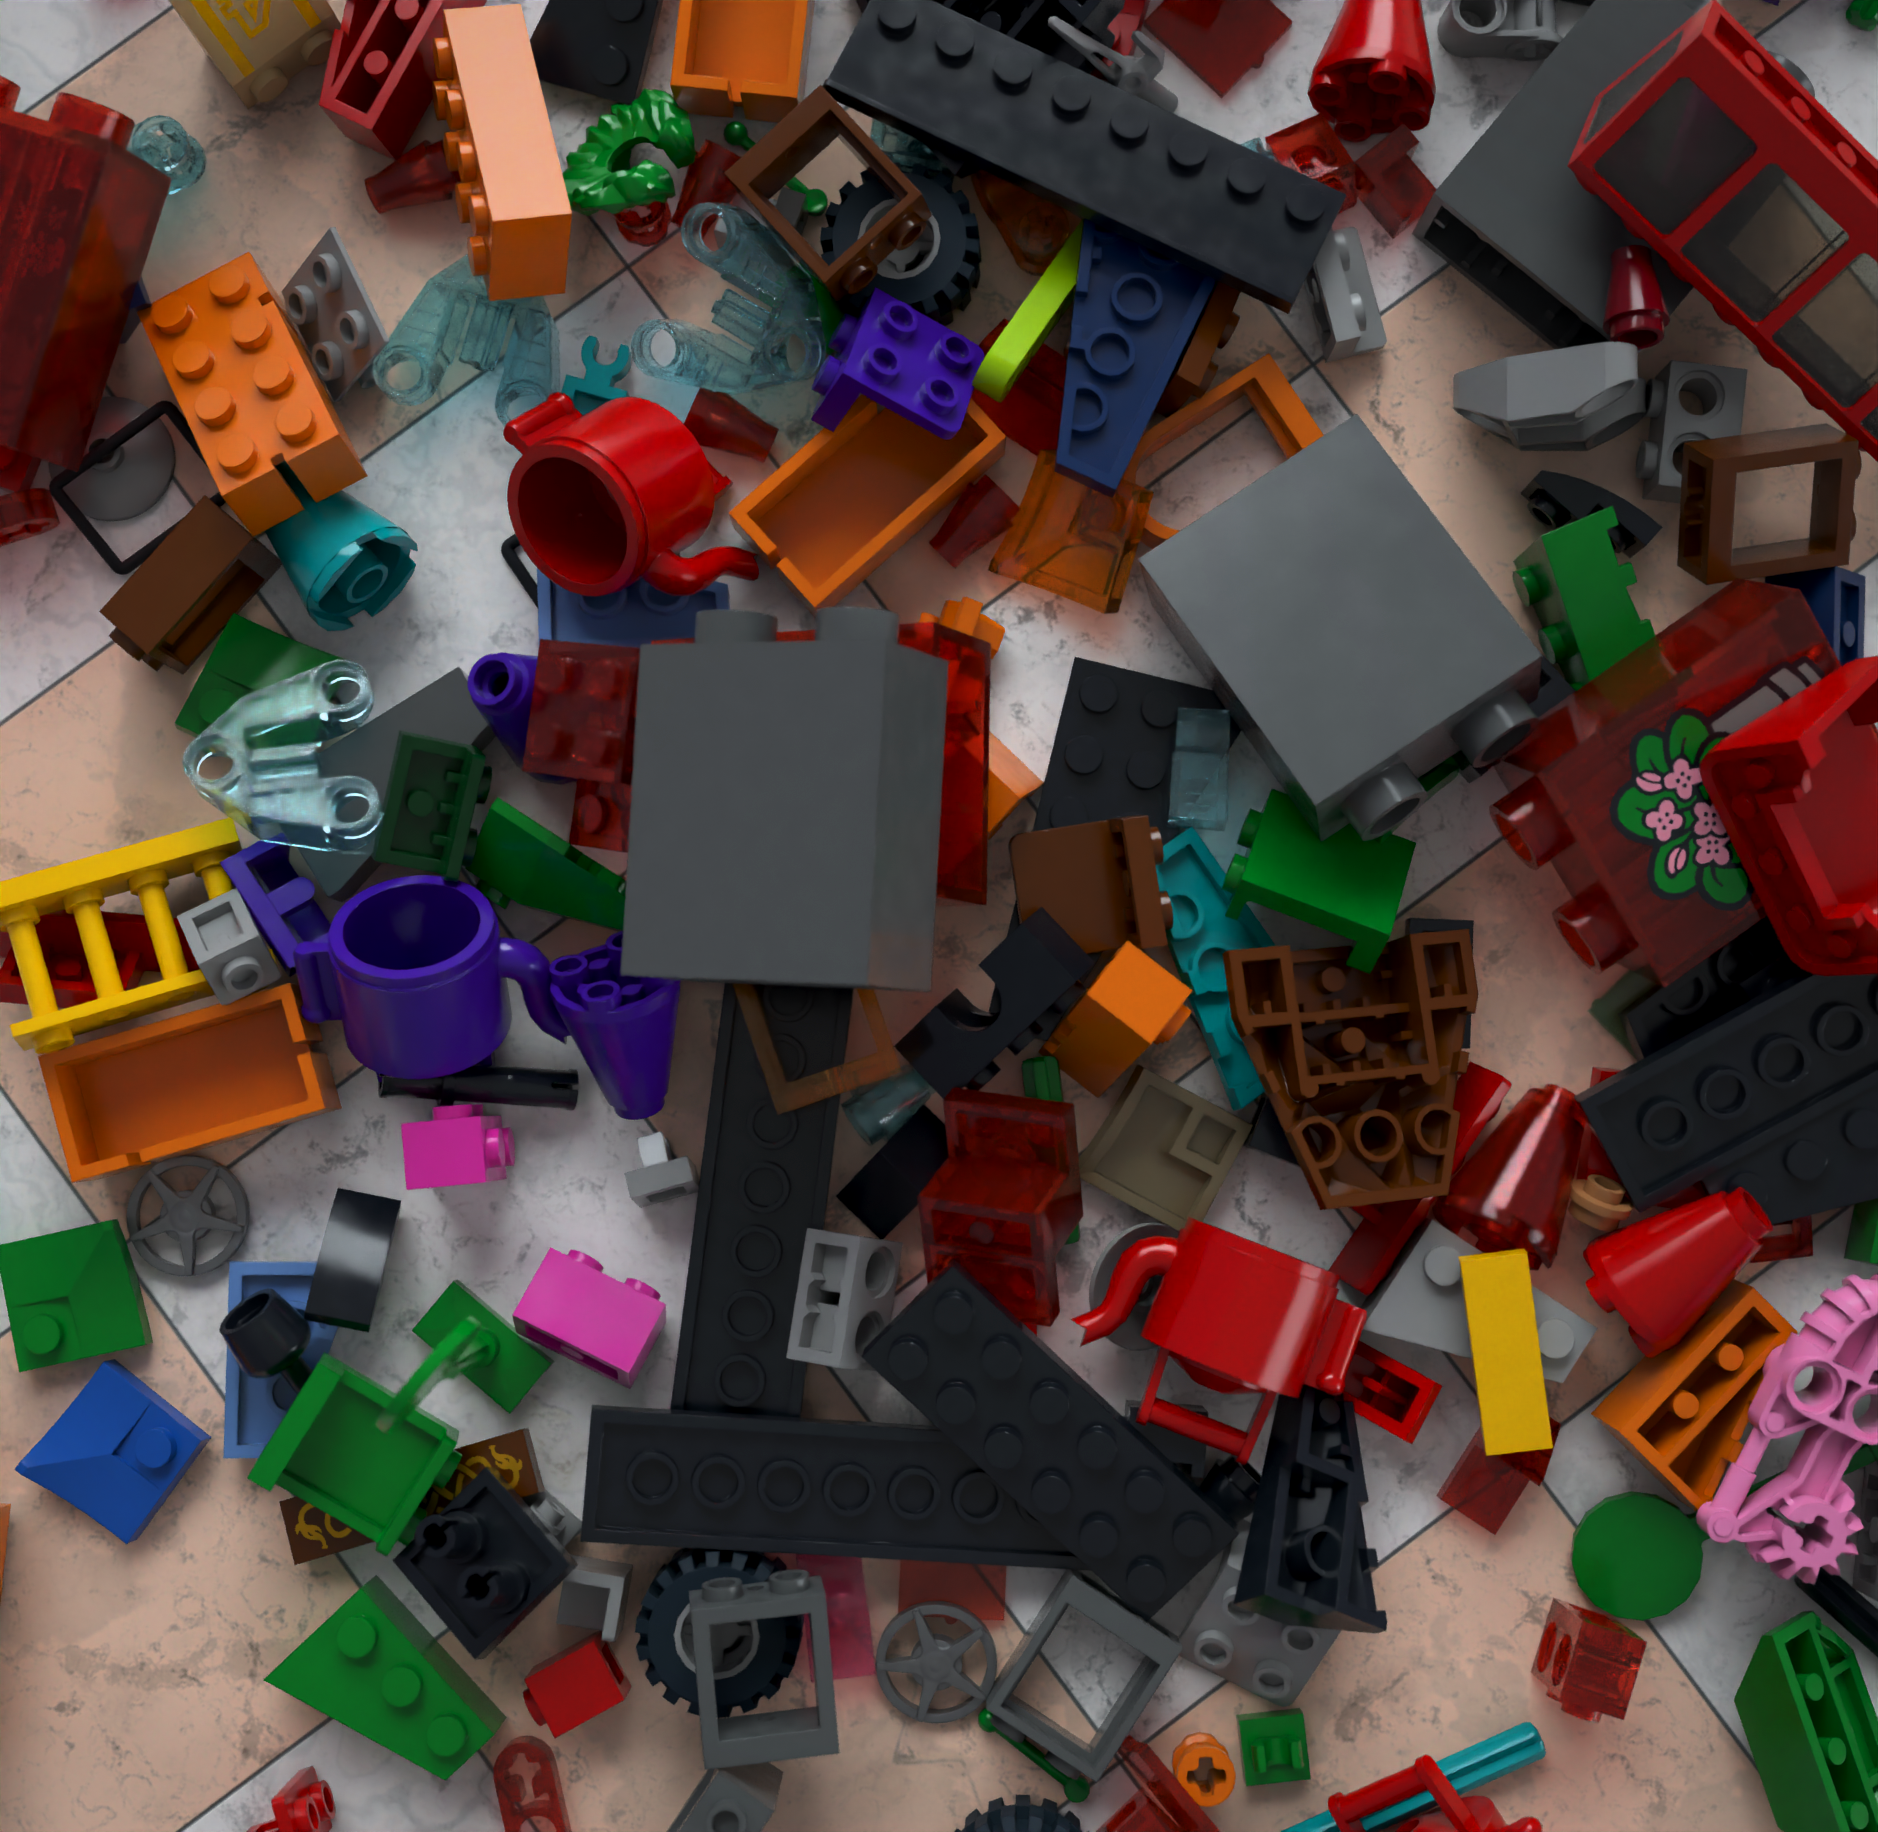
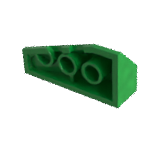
(543, 872)

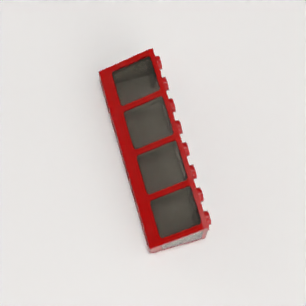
(1750, 204)

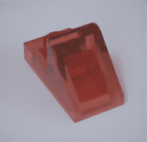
(1490, 1485)

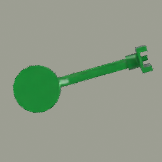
(471, 1342)
(1645, 1554)

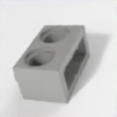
(1722, 399)
(842, 1297)

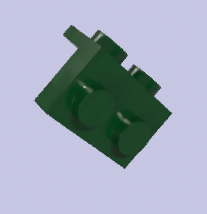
(432, 805)

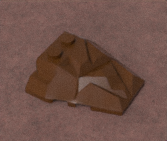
(1361, 1059)

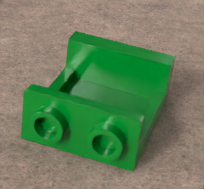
(1332, 883)
(349, 1466)

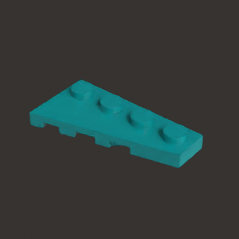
(1197, 945)

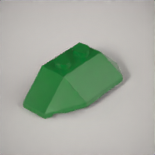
(1811, 1729)

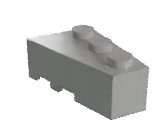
(1425, 1304)

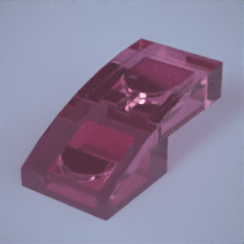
(847, 1614)

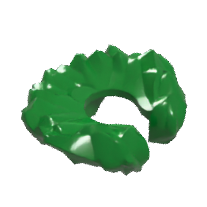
(600, 169)

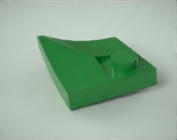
(242, 663)
(72, 1295)

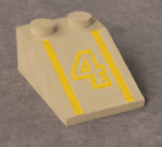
(260, 41)

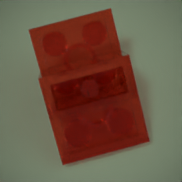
(586, 732)
(1005, 1197)

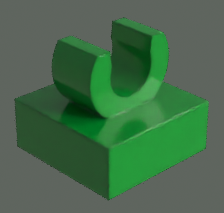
(1273, 1747)

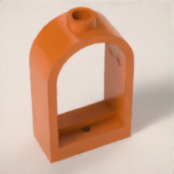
(1269, 396)

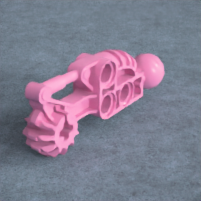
(1843, 1350)

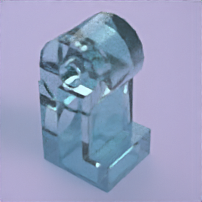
(1200, 770)

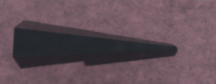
(1307, 1533)

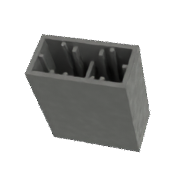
(1514, 207)
(1346, 633)
(786, 805)

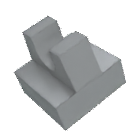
(661, 1174)

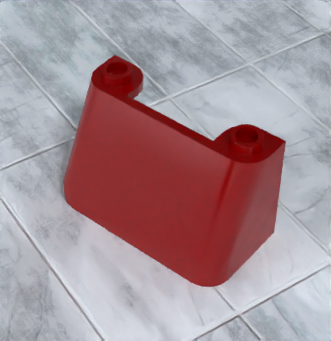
(1805, 817)

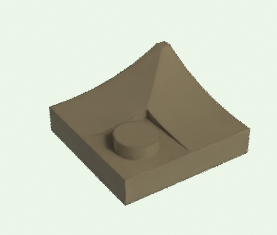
(1163, 1149)

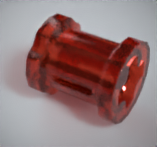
(636, 229)

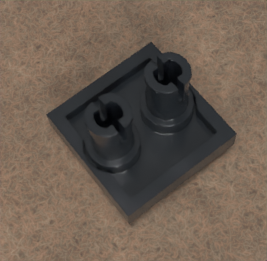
(484, 1562)

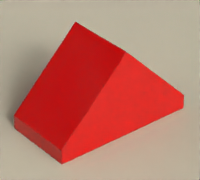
(1389, 1392)

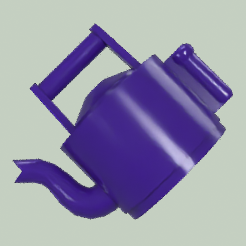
(422, 978)

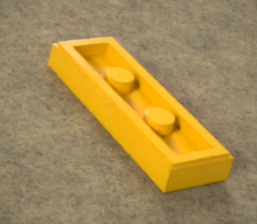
(1505, 1352)

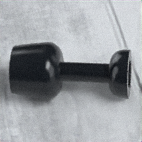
(268, 1338)

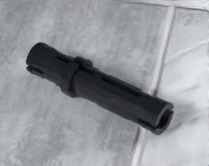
(490, 1085)

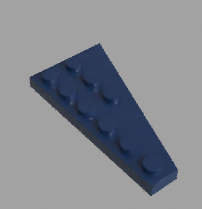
(1123, 346)

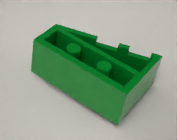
(1581, 598)

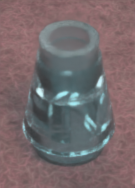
(887, 1104)

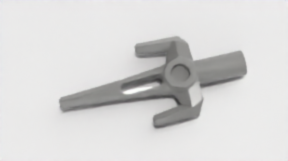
(1126, 72)

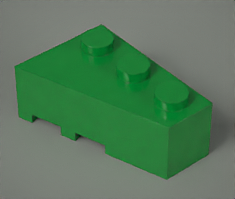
(391, 1683)

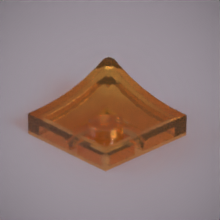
(1074, 537)

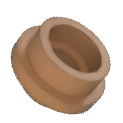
(1599, 1202)

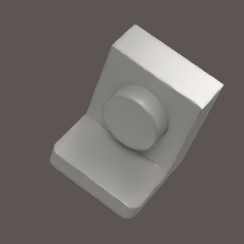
(228, 947)

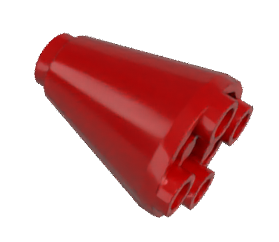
(1375, 70)
(1674, 1265)

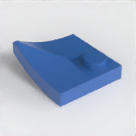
(116, 1451)

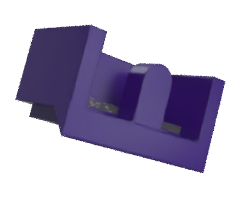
(277, 899)

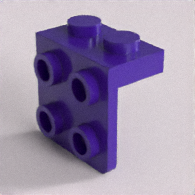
(899, 363)

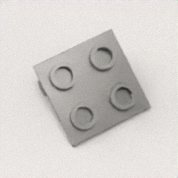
(335, 317)

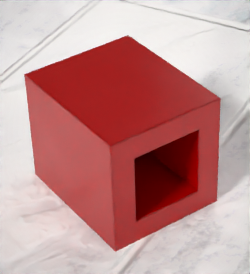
(575, 1685)

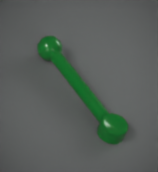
(737, 135)
(1074, 1790)

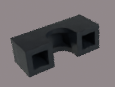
(1033, 971)

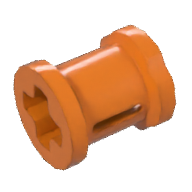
(1220, 1777)

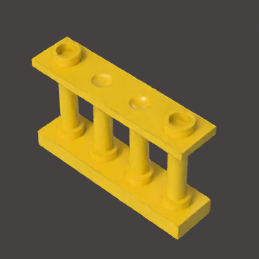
(81, 891)

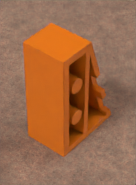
(1118, 1019)
(1693, 1402)

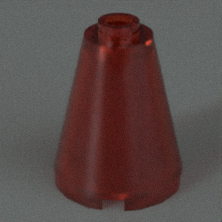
(1520, 1178)

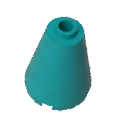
(341, 556)

